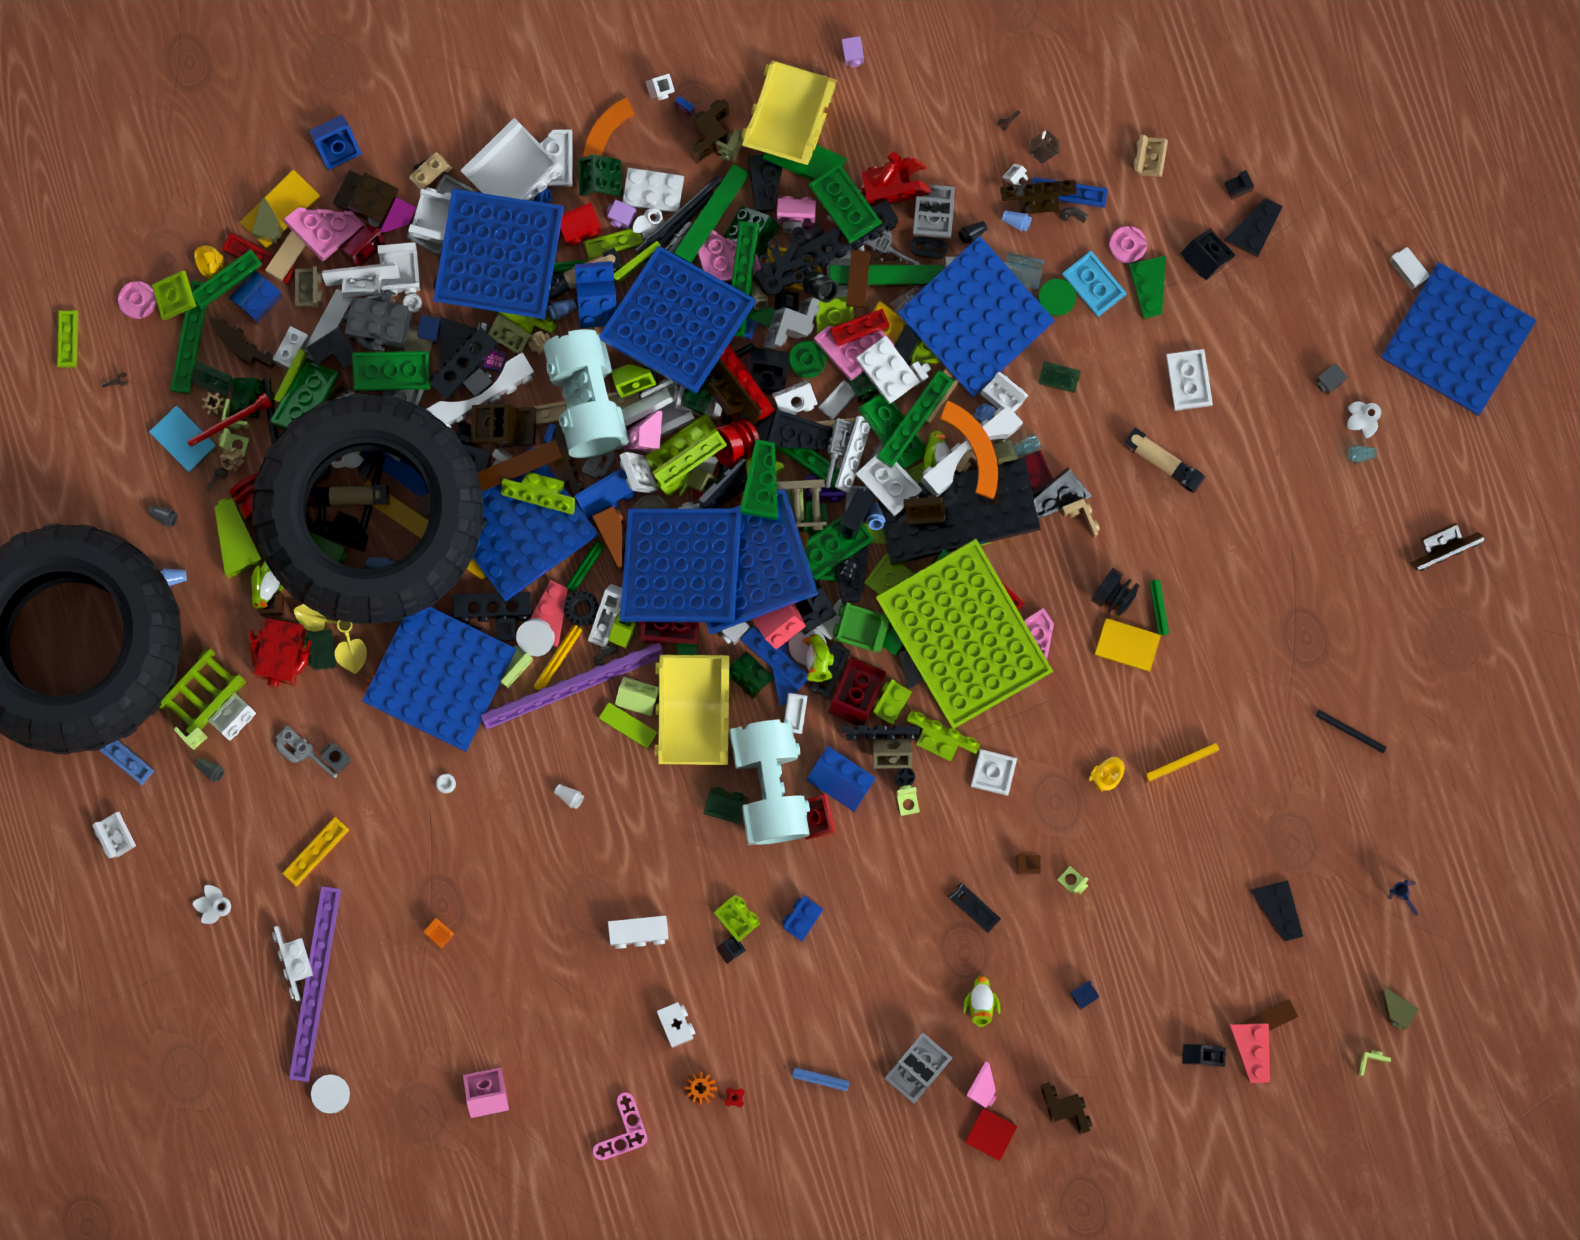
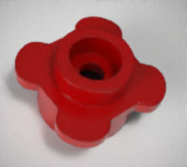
(735, 1102)

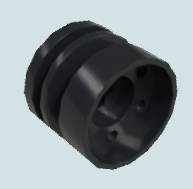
(1115, 593)

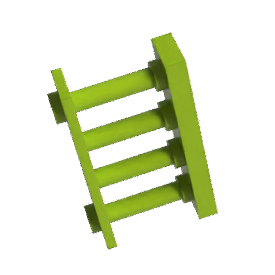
(685, 450)
(206, 710)

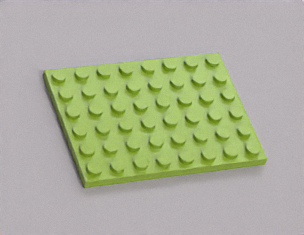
(964, 633)

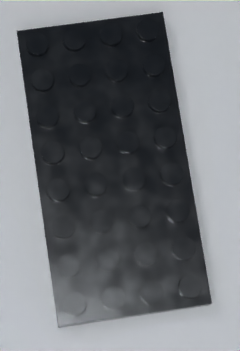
(966, 515)

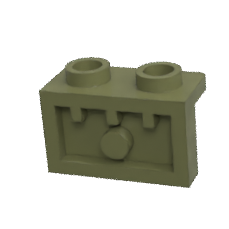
(733, 146)
(509, 335)

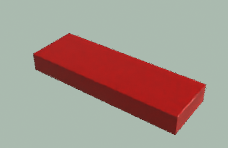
(859, 327)

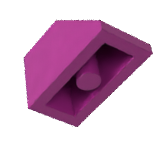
(398, 215)

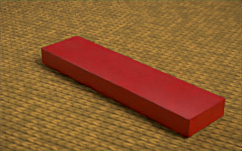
(237, 247)

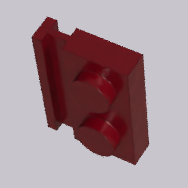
(1038, 471)

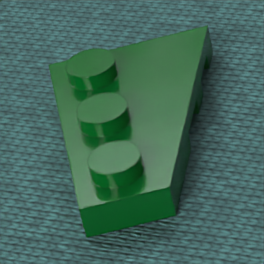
(1149, 285)

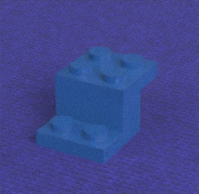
(595, 293)

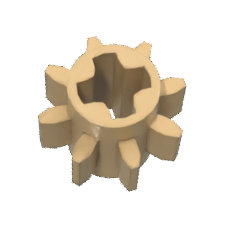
(537, 342)
(209, 399)
(231, 459)

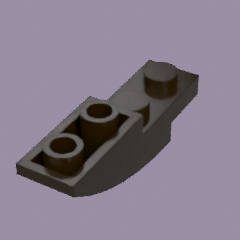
(234, 340)
(564, 470)

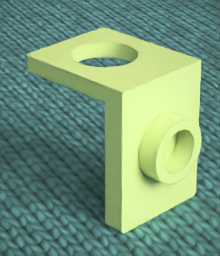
(243, 424)
(227, 438)
(904, 793)
(1080, 884)
(1375, 1055)

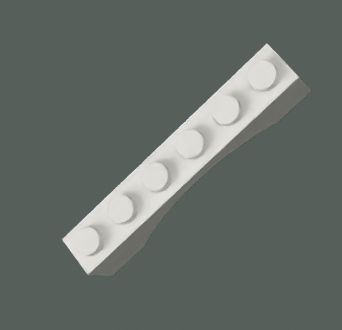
(514, 373)
(941, 476)

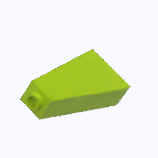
(235, 540)

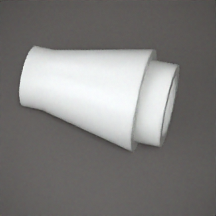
(570, 796)

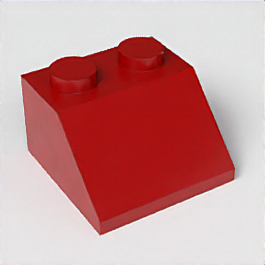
(579, 225)

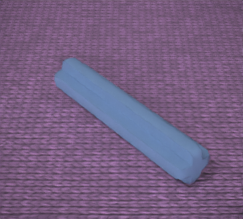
(820, 1079)

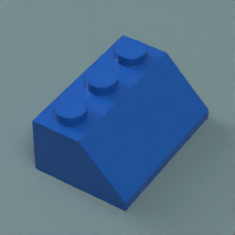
(605, 494)
(841, 779)

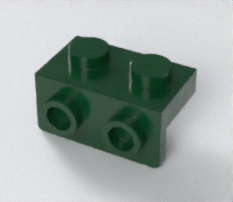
(244, 394)
(700, 401)
(749, 675)

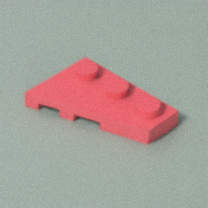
(552, 608)
(1253, 1047)

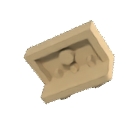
(1150, 156)

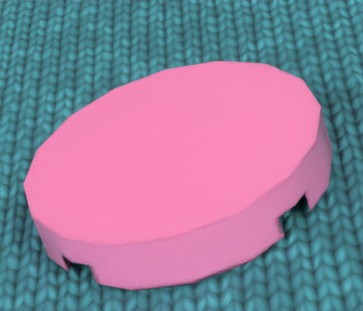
(1128, 244)
(137, 300)

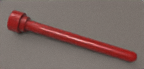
(261, 403)

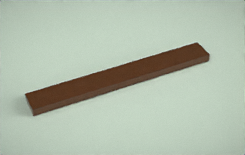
(508, 469)

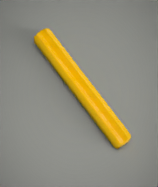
(558, 657)

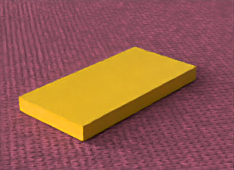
(285, 198)

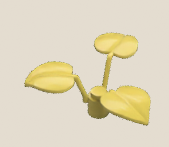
(348, 654)

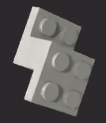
(935, 212)
(791, 323)
(918, 1068)

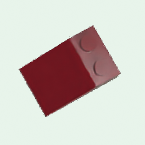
(363, 245)
(669, 632)
(856, 692)

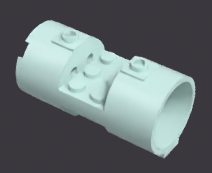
(590, 421)
(766, 747)

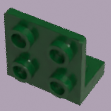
(600, 175)
(767, 227)

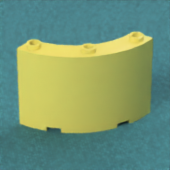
(789, 112)
(693, 709)

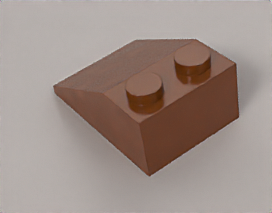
(611, 531)

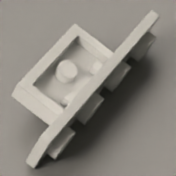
(361, 279)
(849, 463)
(295, 960)

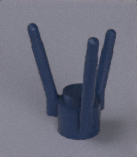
(1402, 892)

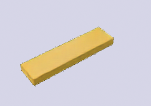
(1182, 762)
(315, 851)

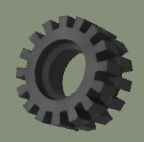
(581, 597)

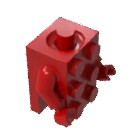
(893, 181)
(280, 653)

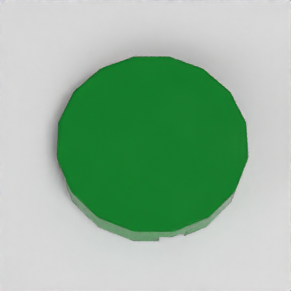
(1057, 297)
(807, 359)

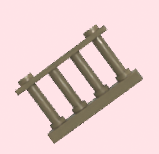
(795, 488)

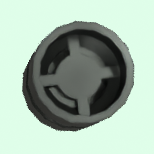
(820, 286)

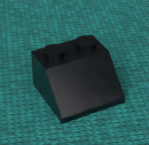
(1207, 254)
(769, 369)

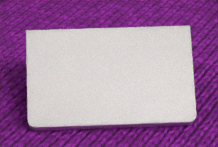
(1409, 268)

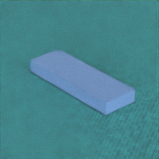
(128, 761)

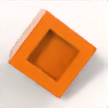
(438, 933)

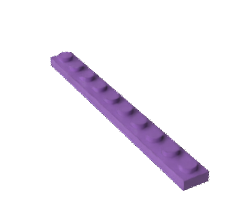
(571, 686)
(315, 984)

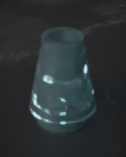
(1027, 445)
(1361, 453)

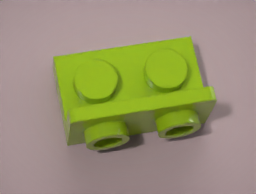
(891, 702)
(737, 917)

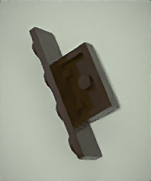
(1038, 196)
(731, 394)
(1444, 544)

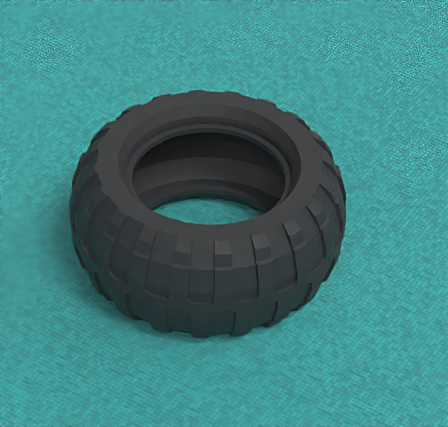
(351, 426)
(148, 651)

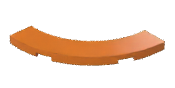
(606, 125)
(980, 445)

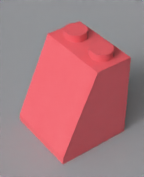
(780, 625)

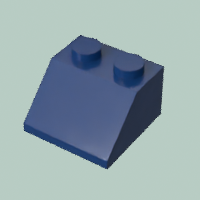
(335, 142)
(256, 296)

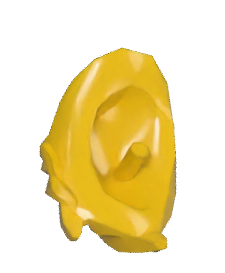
(209, 261)
(1107, 774)

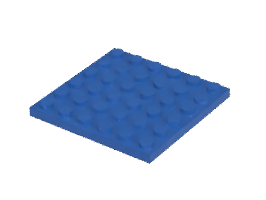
(498, 253)
(975, 316)
(677, 319)
(1458, 339)
(526, 538)
(681, 565)
(770, 566)
(439, 676)

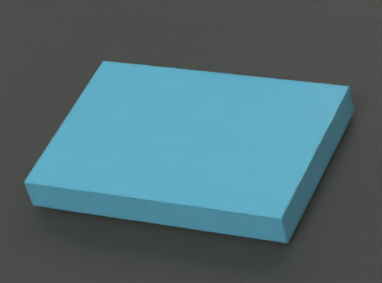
(1094, 284)
(174, 434)

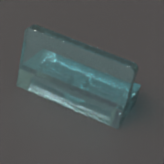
(1026, 269)

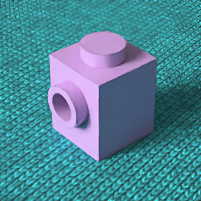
(852, 51)
(621, 214)

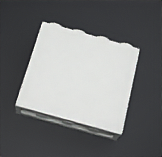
(512, 165)

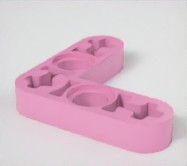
(631, 1130)

